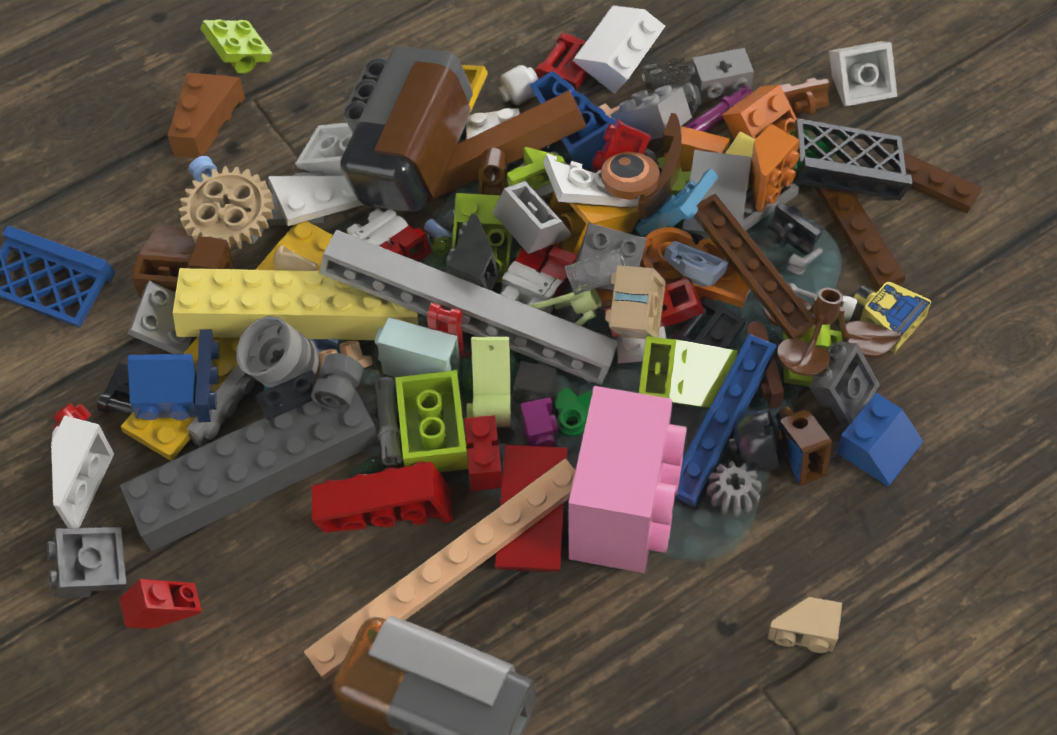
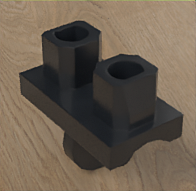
(794, 230)

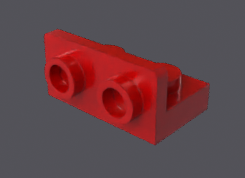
(620, 139)

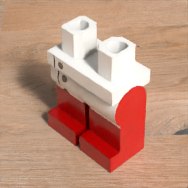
(393, 234)
(538, 276)

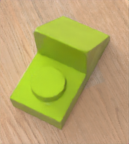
(533, 171)

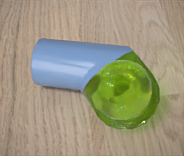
(442, 237)

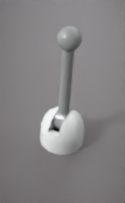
(848, 302)

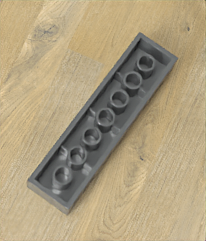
(244, 469)

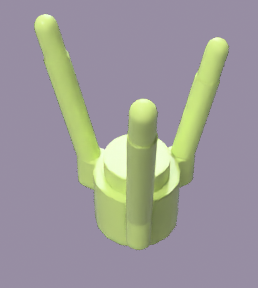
(581, 303)

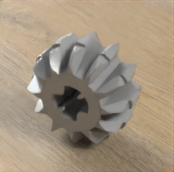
(745, 488)

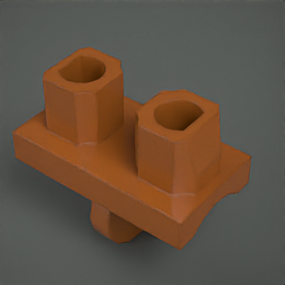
(807, 96)

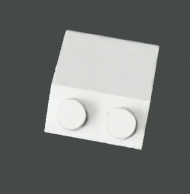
(864, 72)

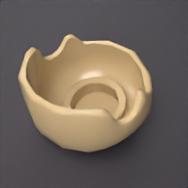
(287, 260)

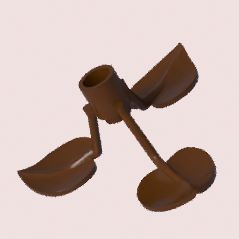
(811, 360)

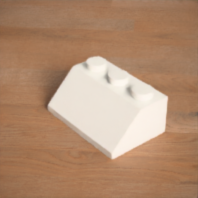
(618, 45)

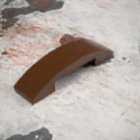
(673, 146)

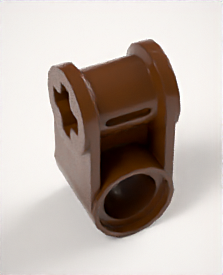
(493, 172)

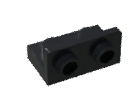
(287, 395)

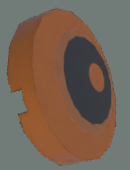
(630, 175)

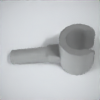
(798, 264)

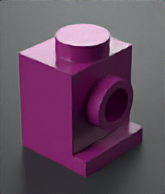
(539, 422)

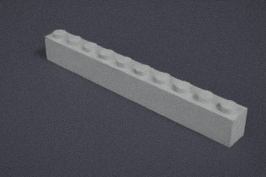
(483, 310)

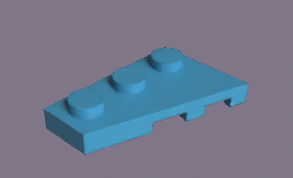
(679, 206)

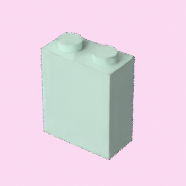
(415, 350)

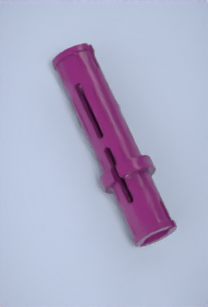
(714, 115)

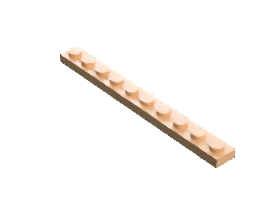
(449, 563)

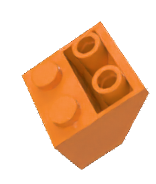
(759, 110)
(772, 165)

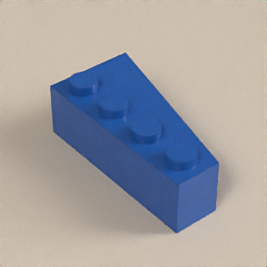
(587, 141)

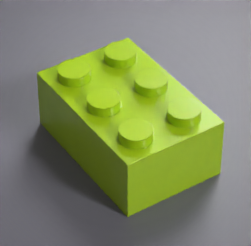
(432, 420)

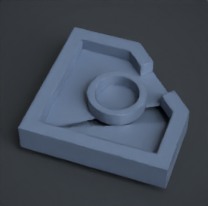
(693, 263)

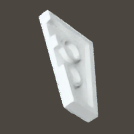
(311, 196)

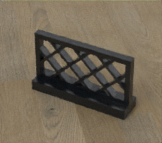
(851, 176)

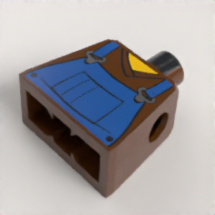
(803, 445)

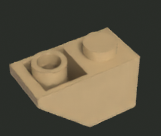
(808, 624)

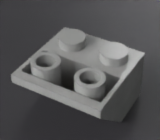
(652, 110)
(529, 218)

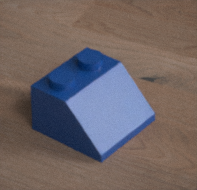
(162, 386)
(880, 440)

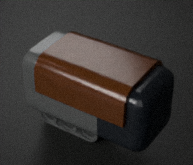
(404, 126)

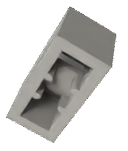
(722, 73)

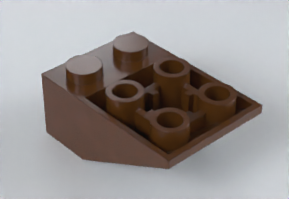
(162, 258)

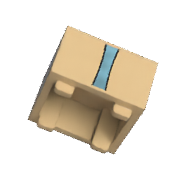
(636, 302)

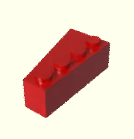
(382, 499)

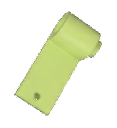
(491, 380)

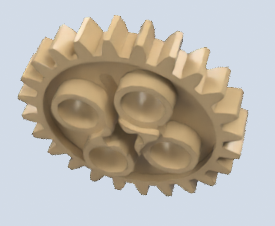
(227, 207)

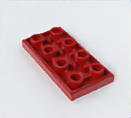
(541, 544)

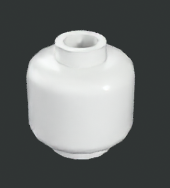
(517, 85)

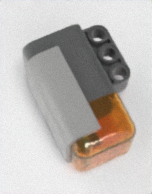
(429, 684)

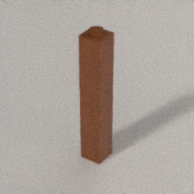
(530, 129)

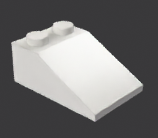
(325, 149)
(78, 467)

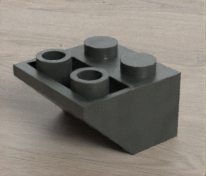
(473, 256)

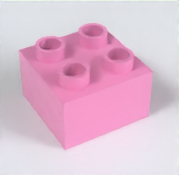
(625, 480)

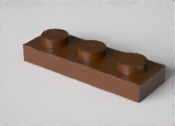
(941, 184)

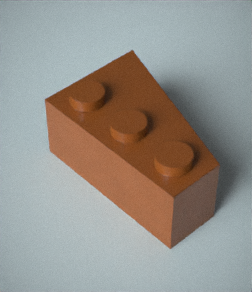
(201, 111)

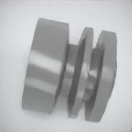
(275, 352)

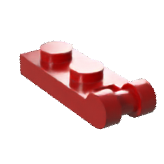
(446, 322)

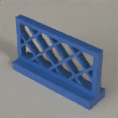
(61, 258)

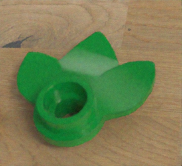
(572, 409)

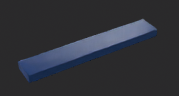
(722, 417)

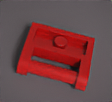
(567, 68)

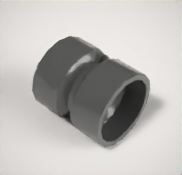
(337, 382)

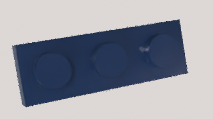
(206, 375)

